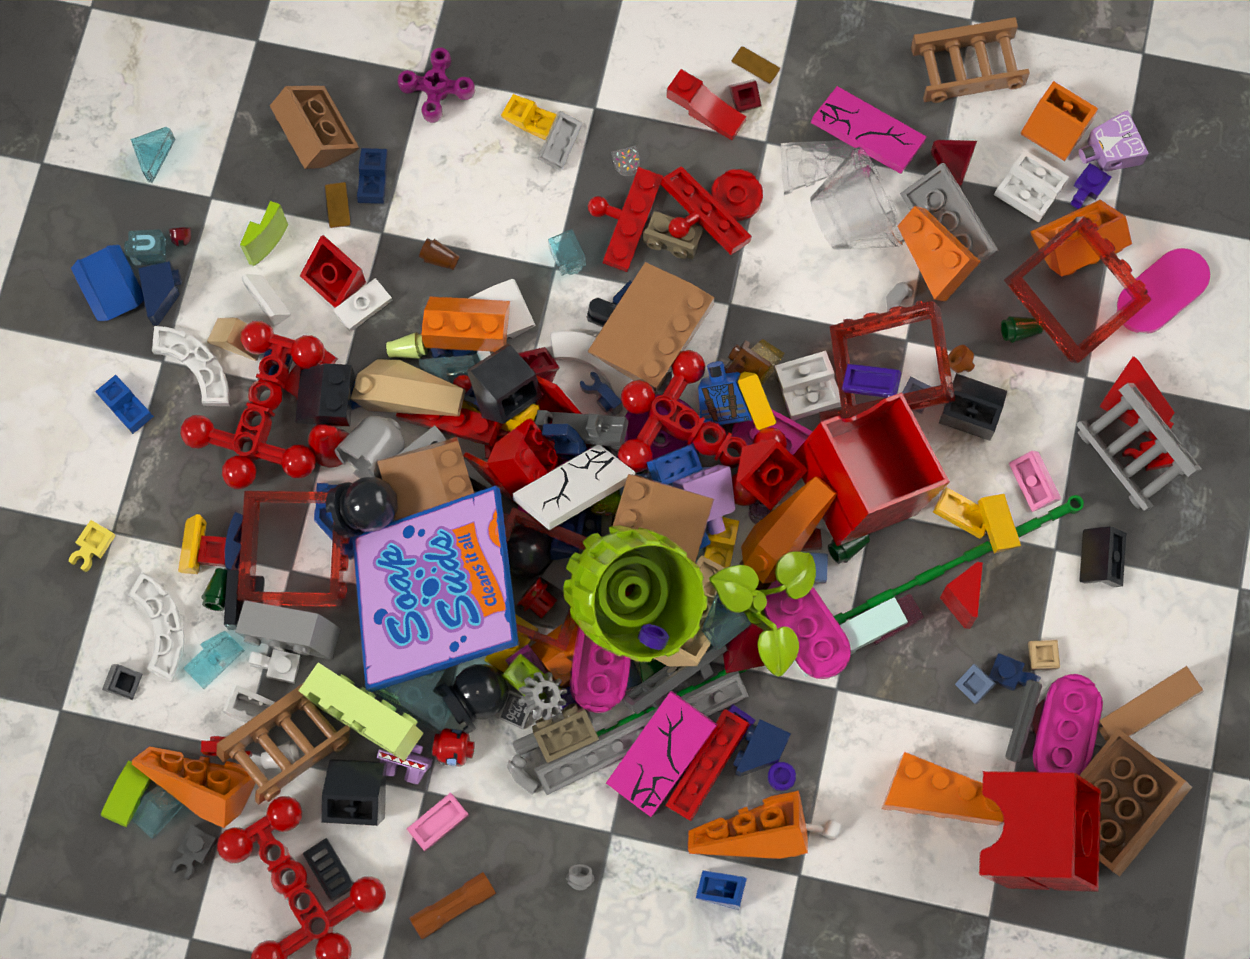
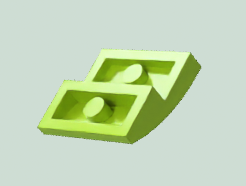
(263, 237)

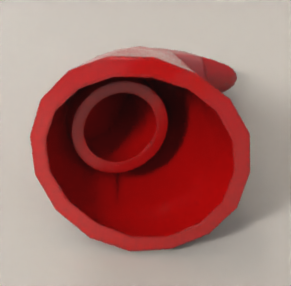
(324, 441)

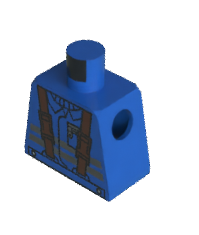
(721, 397)

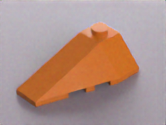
(786, 528)
(206, 788)
(766, 831)

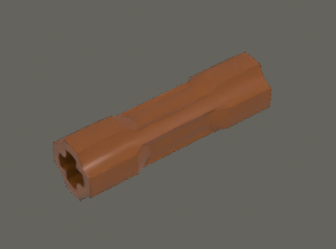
(435, 916)

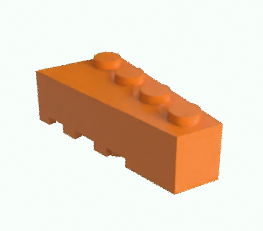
(939, 792)

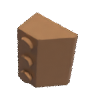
(313, 125)

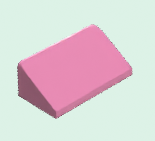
(1035, 480)

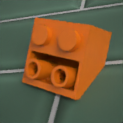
(1059, 121)

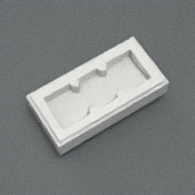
(362, 305)

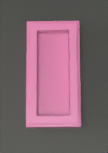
(437, 822)

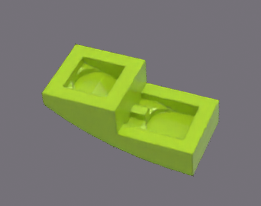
(126, 795)

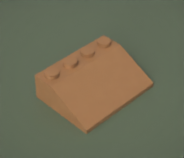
(651, 325)
(427, 477)
(666, 511)
(1135, 798)

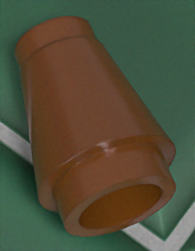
(438, 254)

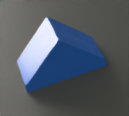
(721, 889)

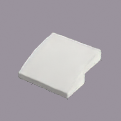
(1031, 186)
(519, 315)
(808, 385)

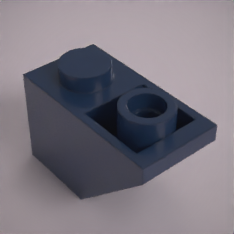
(763, 750)

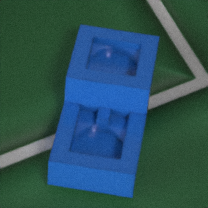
(124, 404)

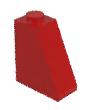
(1136, 374)

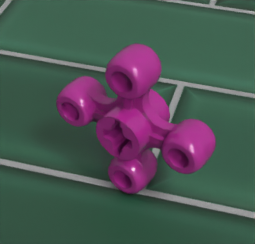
(428, 85)

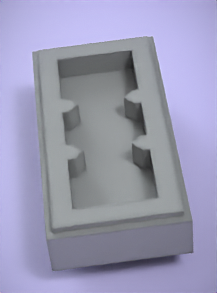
(560, 140)

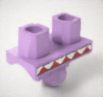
(415, 764)

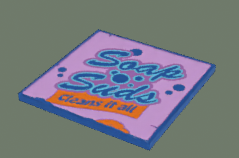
(434, 590)

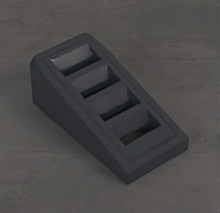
(339, 890)

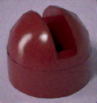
(180, 233)

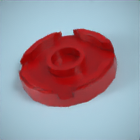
(738, 193)

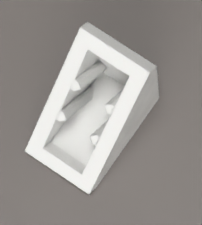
(244, 704)

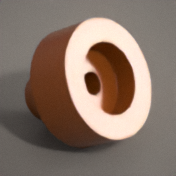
(961, 359)

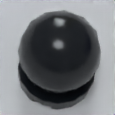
(361, 506)
(528, 552)
(476, 694)

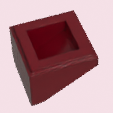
(745, 95)

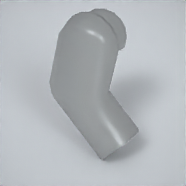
(898, 293)
(522, 777)

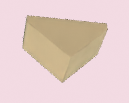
(227, 336)

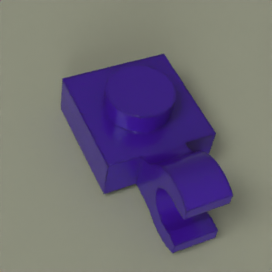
(1089, 184)

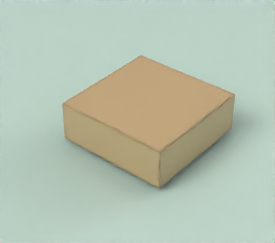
(1044, 655)

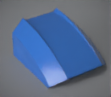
(108, 283)

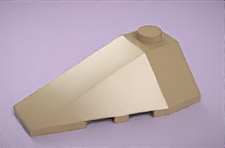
(405, 389)
(695, 648)

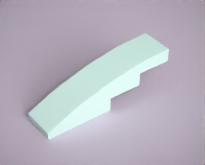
(873, 624)

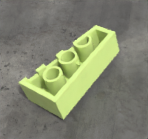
(362, 712)

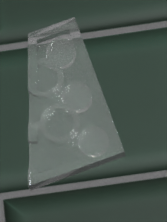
(810, 162)

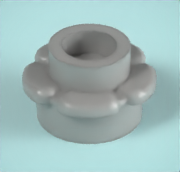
(580, 877)

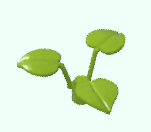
(738, 594)

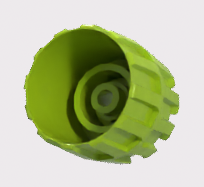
(665, 591)

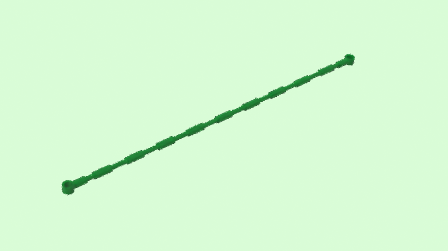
(919, 580)

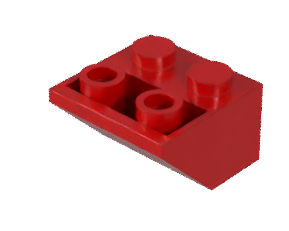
(522, 457)

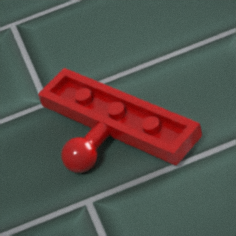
(704, 210)
(630, 219)
(466, 426)
(707, 765)

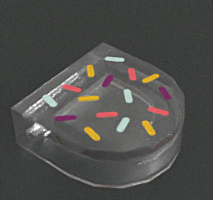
(626, 160)

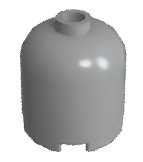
(370, 442)

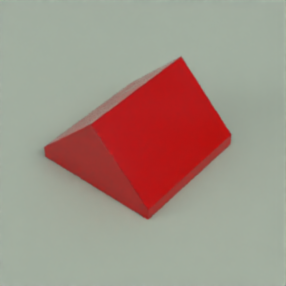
(332, 273)
(769, 471)
(963, 595)

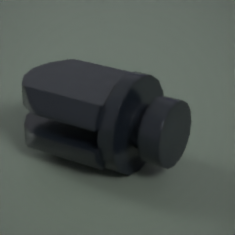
(599, 311)

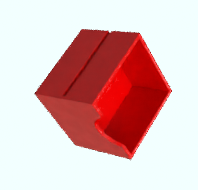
(876, 467)
(1047, 831)

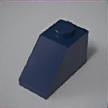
(159, 289)

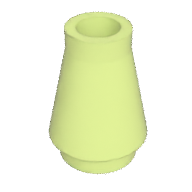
(407, 347)

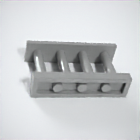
(1165, 442)

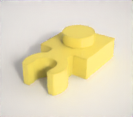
(93, 541)

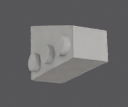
(287, 629)

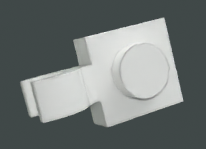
(280, 666)

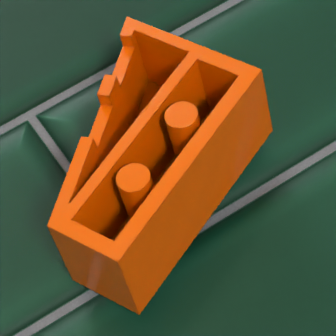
(937, 253)

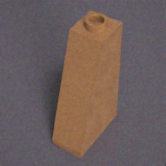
(1152, 704)

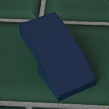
(372, 175)
(566, 439)
(232, 544)

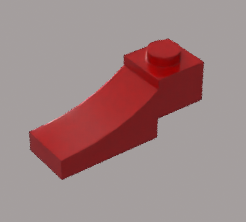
(705, 105)

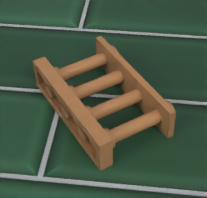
(975, 36)
(257, 730)

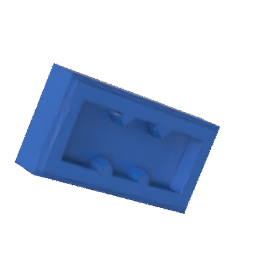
(675, 465)

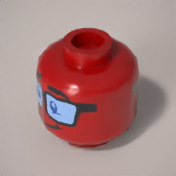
(452, 747)

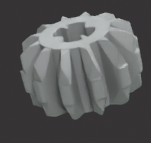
(538, 685)

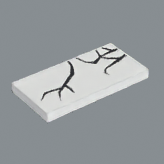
(573, 486)

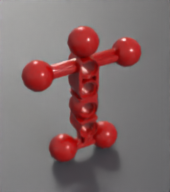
(640, 398)
(296, 460)
(365, 894)

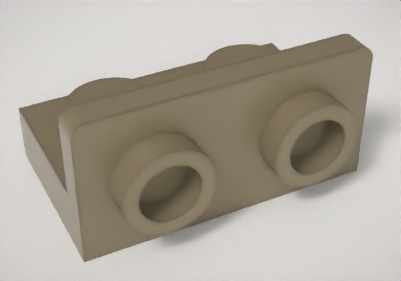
(658, 237)
(564, 732)

